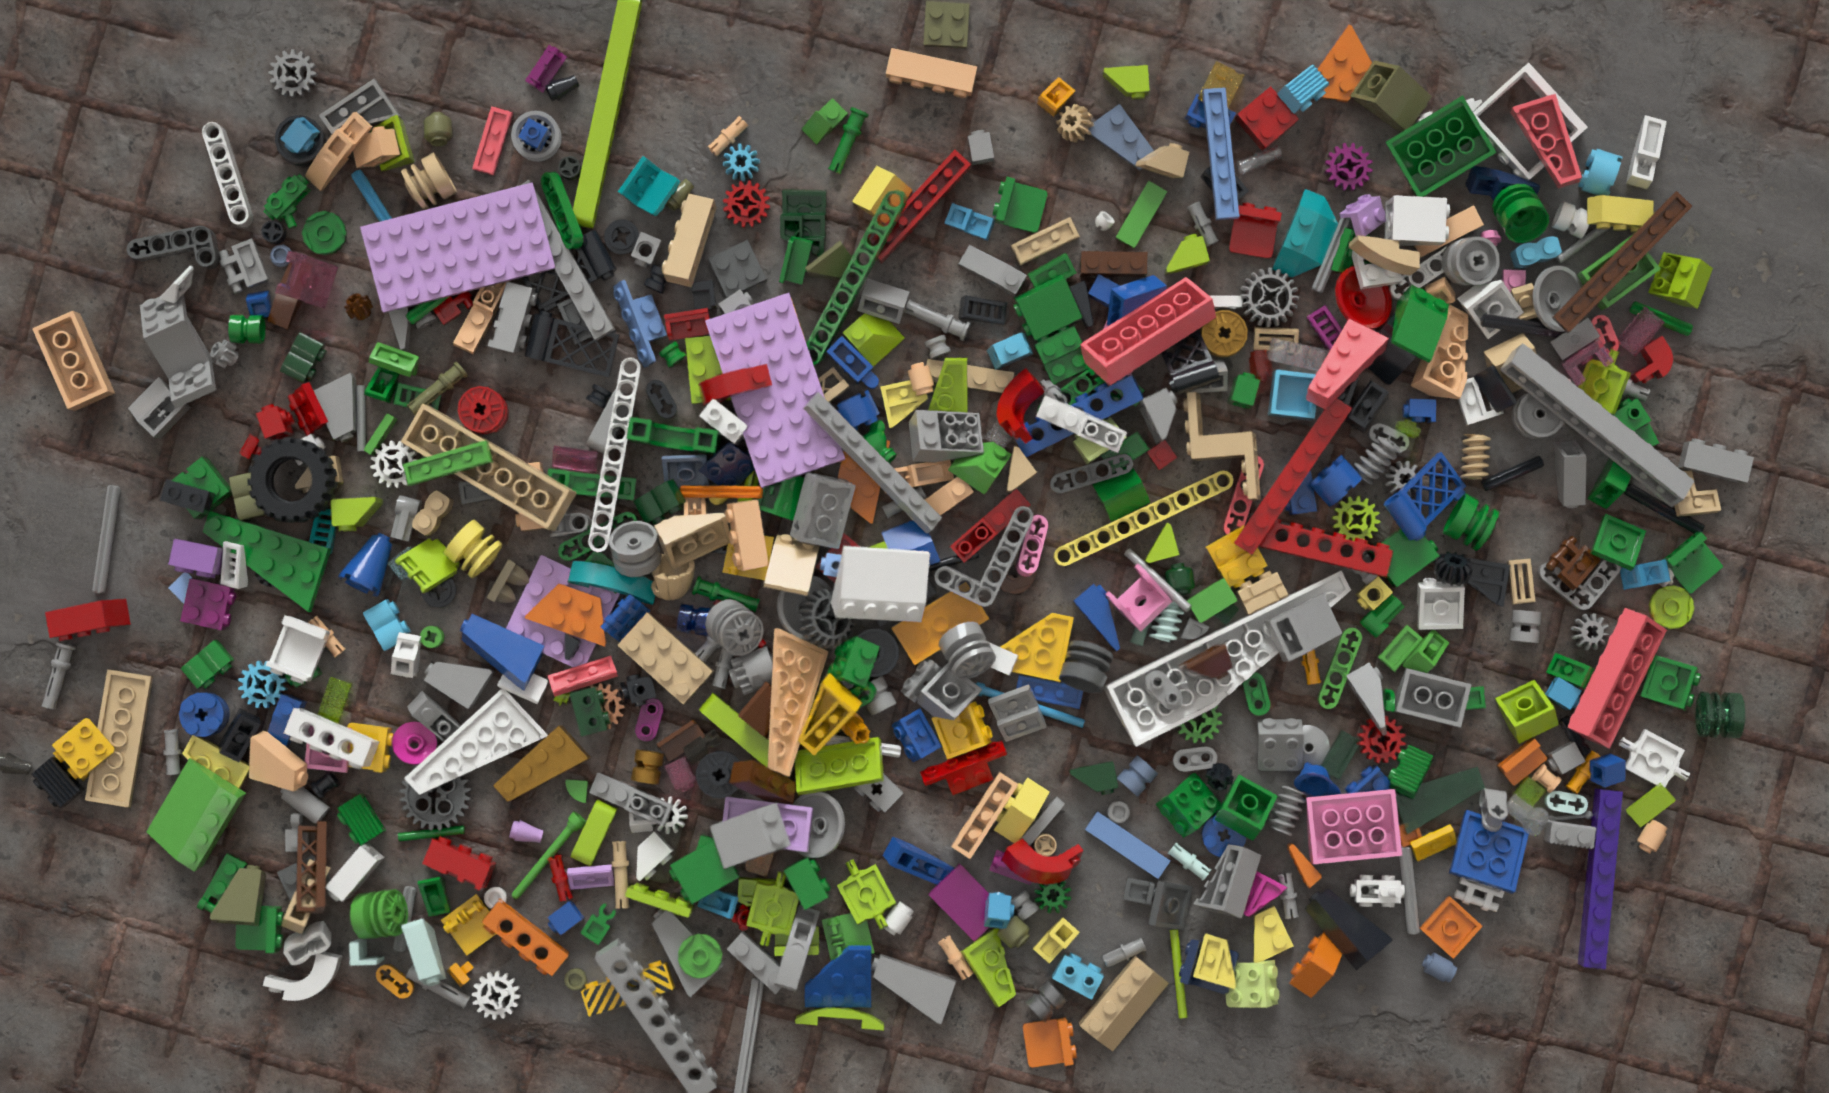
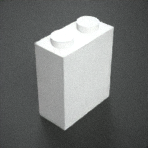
(354, 872)

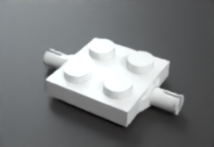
(1654, 758)

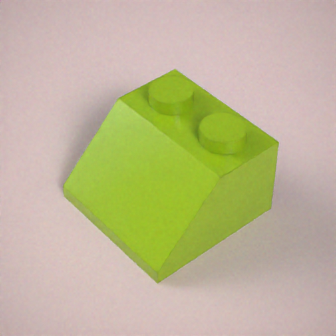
(353, 512)
(1527, 711)

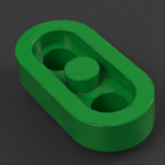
(1256, 693)

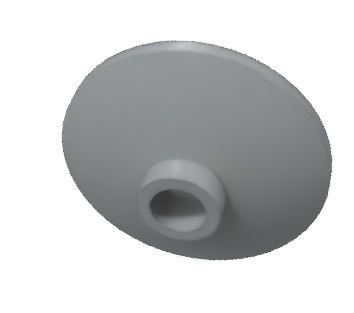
(1319, 743)

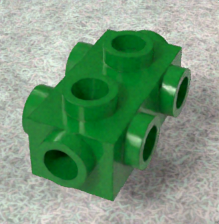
(284, 202)

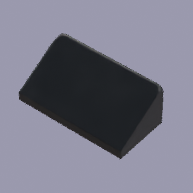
(1495, 389)

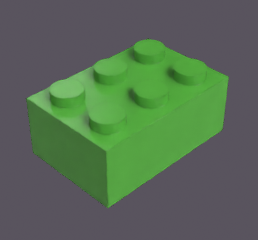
(1639, 273)

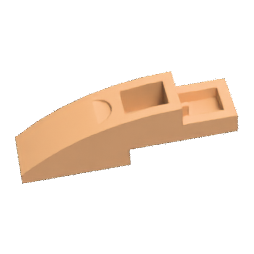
(336, 150)
(480, 317)

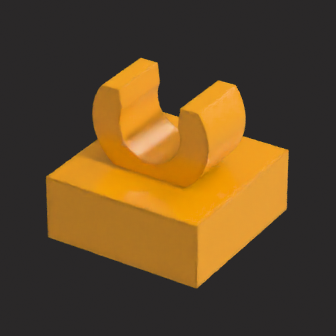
(459, 973)

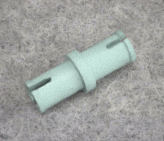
(1189, 861)

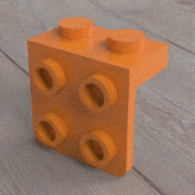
(1049, 1042)

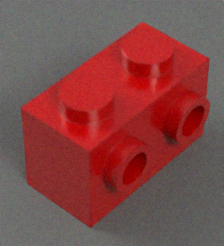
(275, 422)

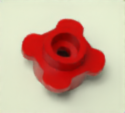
(737, 918)

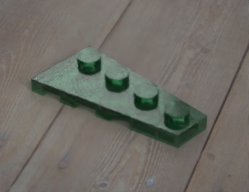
(1437, 797)

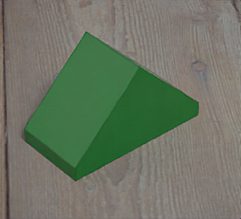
(382, 385)

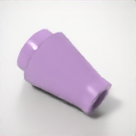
(525, 832)

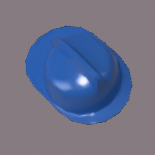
(1315, 781)

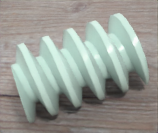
(1167, 623)

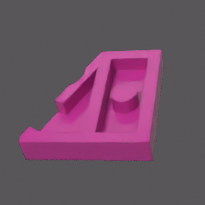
(1262, 892)

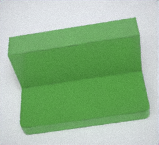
(394, 360)
(1211, 600)

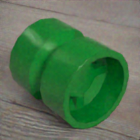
(248, 329)

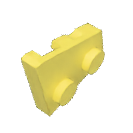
(900, 401)
(1269, 935)
(1215, 962)

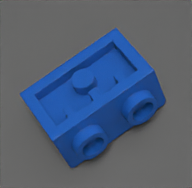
(1303, 499)
(916, 735)
(1371, 780)

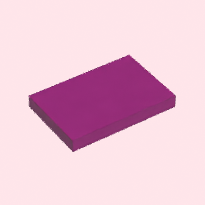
(962, 900)

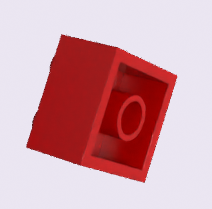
(1266, 119)

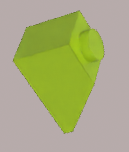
(1129, 80)
(1189, 254)

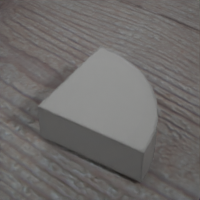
(1193, 629)

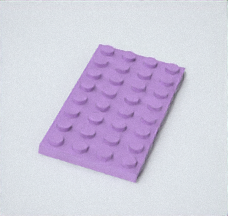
(457, 247)
(778, 431)

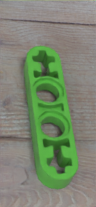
(1342, 669)

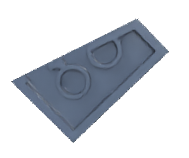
(1121, 135)

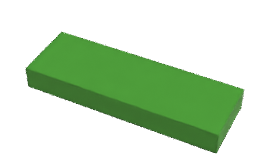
(1141, 214)

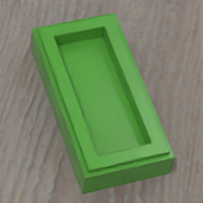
(380, 434)
(1400, 648)

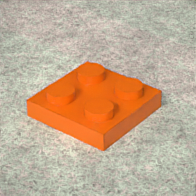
(1450, 927)

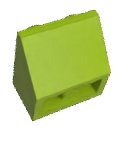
(1681, 280)

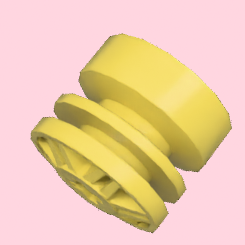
(471, 547)

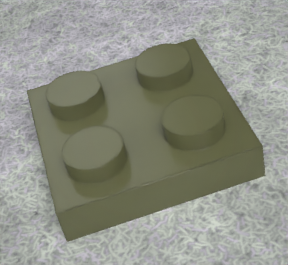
(946, 24)

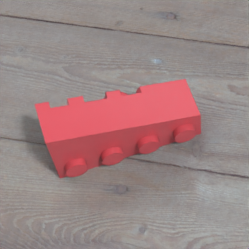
(1547, 133)
(1347, 359)

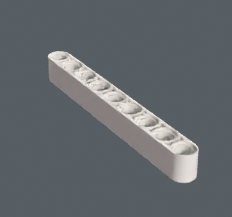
(615, 466)

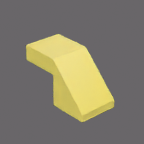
(1055, 940)

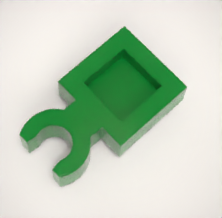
(596, 926)

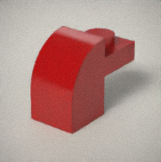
(1659, 361)

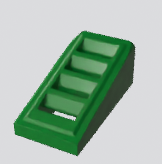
(398, 393)

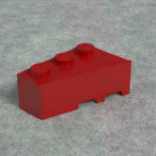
(86, 618)
(459, 862)

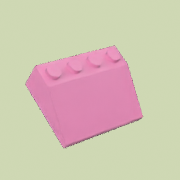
(1353, 826)

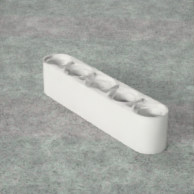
(220, 167)

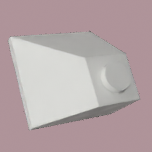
(1490, 299)

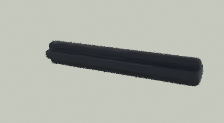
(1517, 325)
(1663, 509)

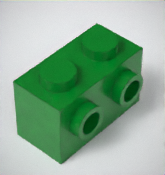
(1632, 414)

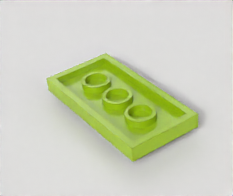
(839, 766)

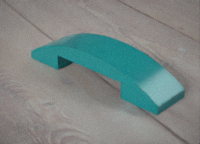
(610, 579)

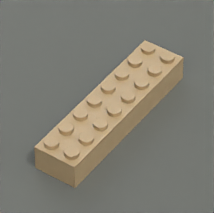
(505, 479)

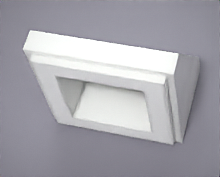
(639, 823)

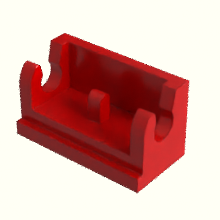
(687, 324)

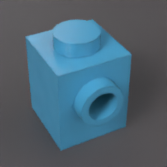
(300, 136)
(1563, 694)
(998, 910)

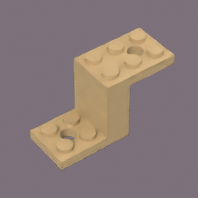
(1222, 446)

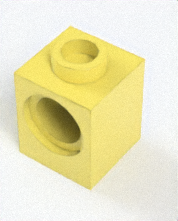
(1382, 590)

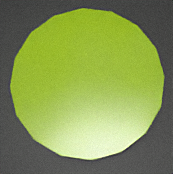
(1671, 607)

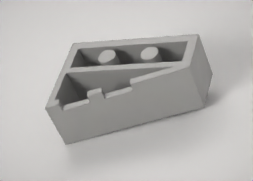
(513, 317)

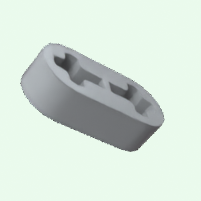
(1390, 433)

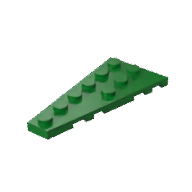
(280, 559)

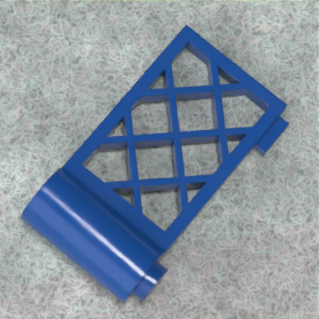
(1409, 515)

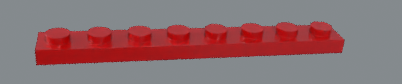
(1292, 476)

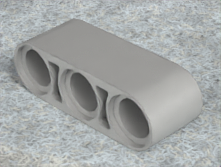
(600, 432)

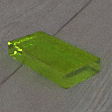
(334, 699)

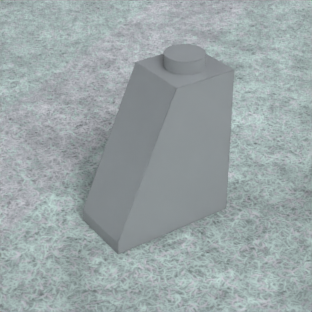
(340, 406)
(1570, 473)
(459, 681)

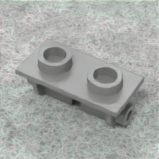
(924, 672)

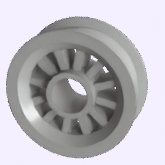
(547, 152)

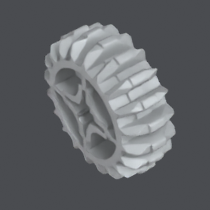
(1274, 306)

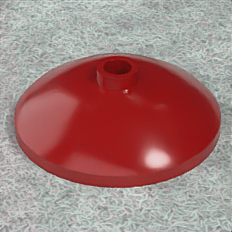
(1365, 306)

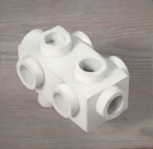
(1383, 891)

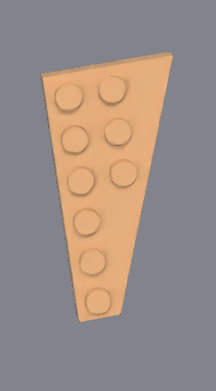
(794, 686)

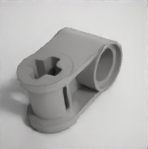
(567, 525)
(1493, 808)

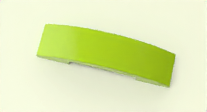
(868, 1020)

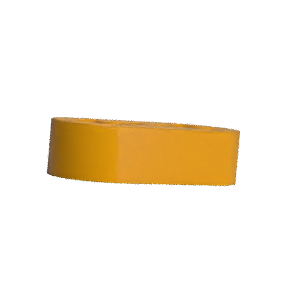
(391, 985)

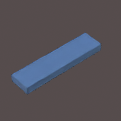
(1127, 845)

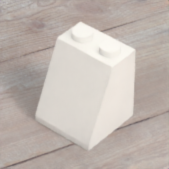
(1417, 220)

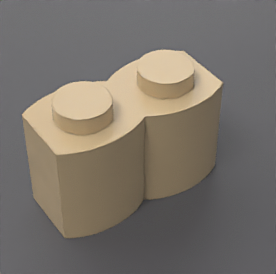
(429, 519)

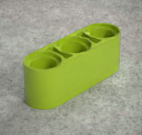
(594, 832)

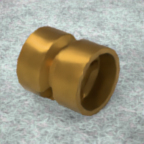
(647, 766)

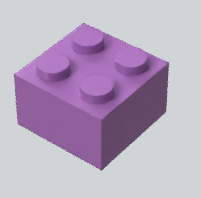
(193, 556)

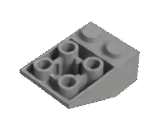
(944, 435)
(1303, 628)

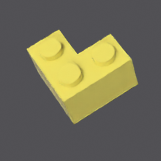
(1021, 810)

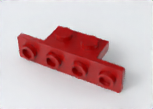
(966, 770)

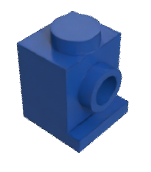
(1420, 410)

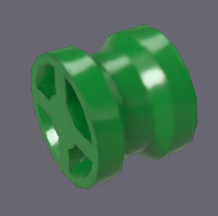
(672, 354)

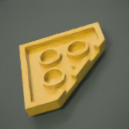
(1042, 647)

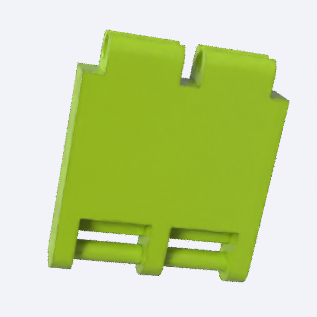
(428, 564)

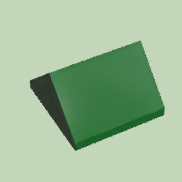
(1121, 494)

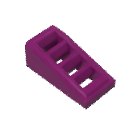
(1317, 327)

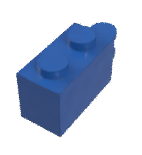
(853, 363)

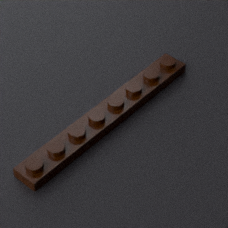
(1622, 261)

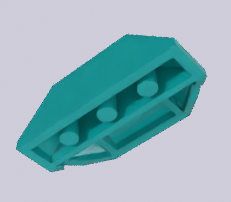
(1307, 236)

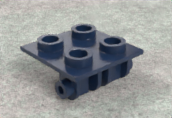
(728, 466)

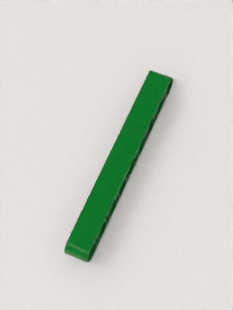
(860, 269)

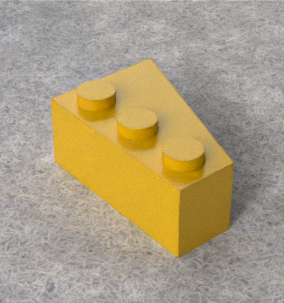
(829, 713)

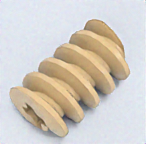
(1475, 457)

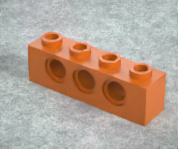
(502, 911)

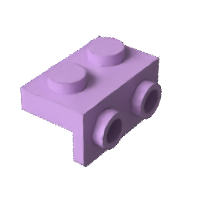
(1365, 214)

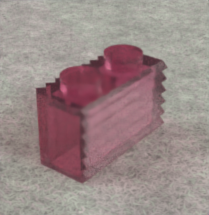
(1640, 331)

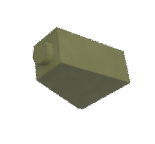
(242, 898)

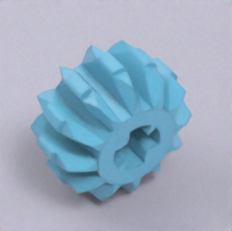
(744, 154)

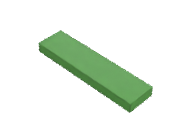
(447, 463)

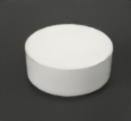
(493, 895)

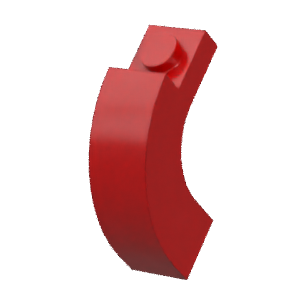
(734, 383)
(1014, 402)
(1039, 868)

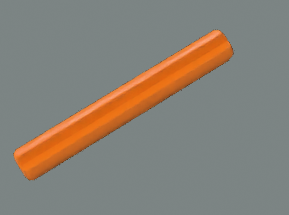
(721, 491)

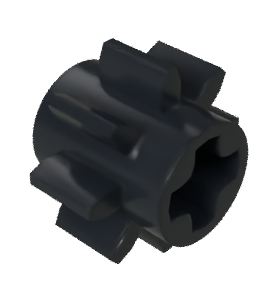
(1219, 776)

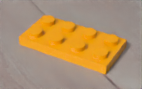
(948, 611)

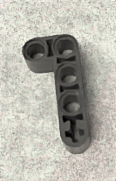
(172, 248)

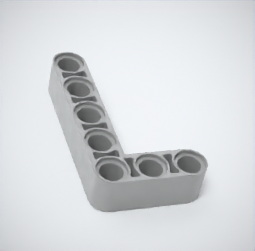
(995, 564)

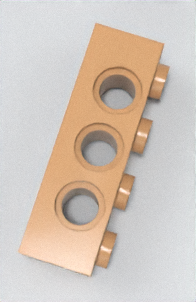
(984, 815)

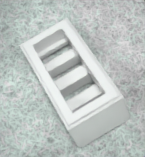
(227, 571)

